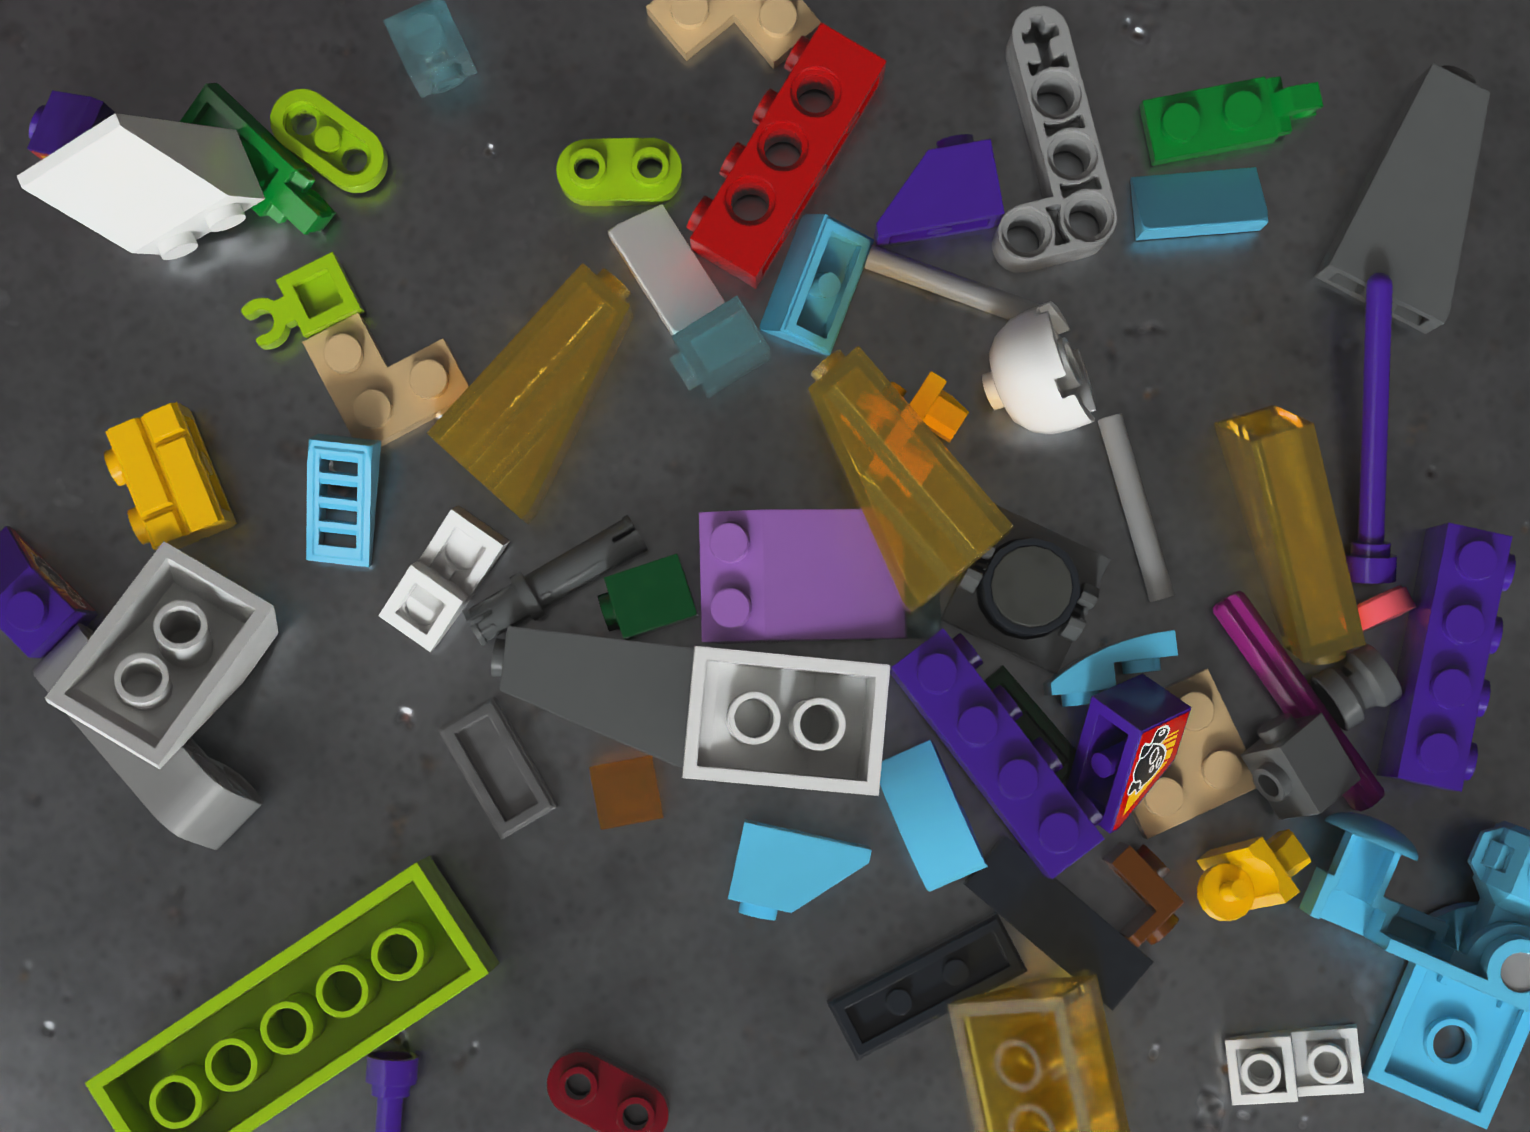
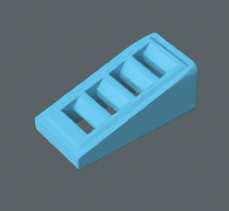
(348, 449)

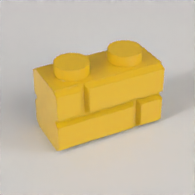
(168, 478)

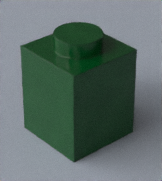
(647, 598)

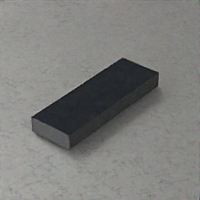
(1058, 921)
(925, 984)

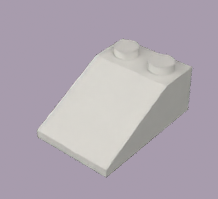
(149, 182)
(166, 656)
(786, 721)

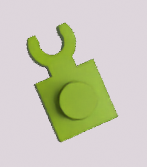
(312, 299)

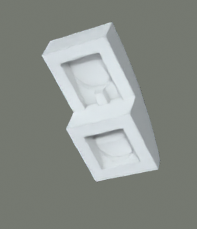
(444, 578)

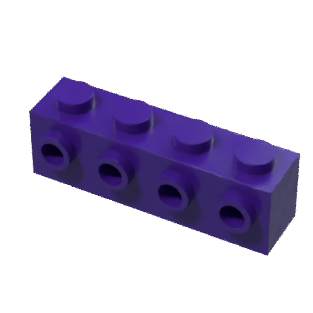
(1447, 656)
(996, 754)

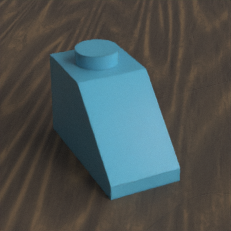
(788, 868)

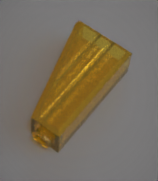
(535, 394)
(908, 486)
(1293, 531)

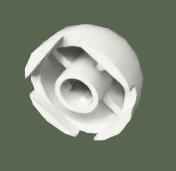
(1039, 373)

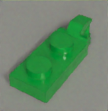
(1224, 117)
(278, 171)

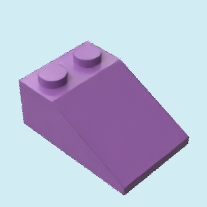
(794, 578)

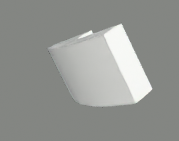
(1294, 1064)

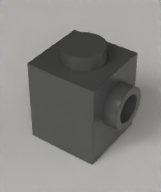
(1299, 765)

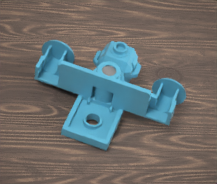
(1462, 966)

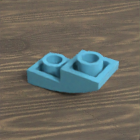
(1096, 669)
(930, 816)

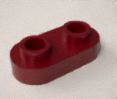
(610, 1093)

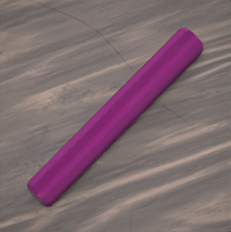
(1289, 685)

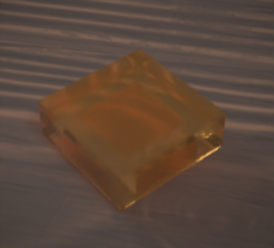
(626, 792)

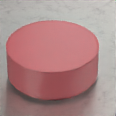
(1385, 607)

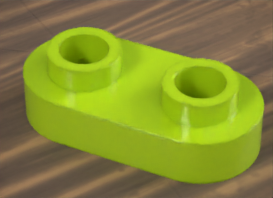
(332, 141)
(618, 174)

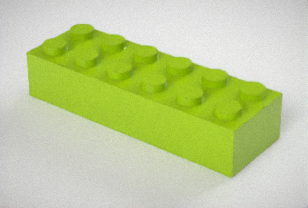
(302, 1013)

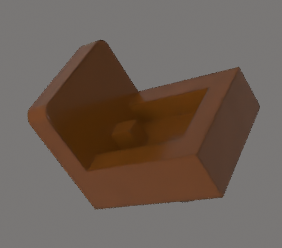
(1144, 876)

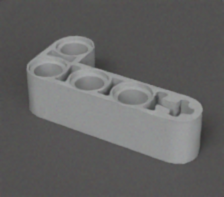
(1048, 135)
(189, 794)

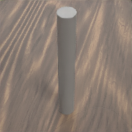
(946, 283)
(1136, 507)

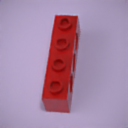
(822, 63)

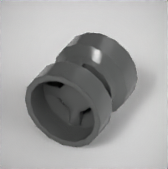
(1358, 685)

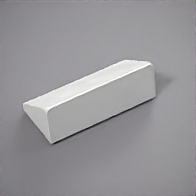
(665, 268)

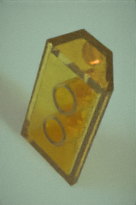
(1039, 1058)

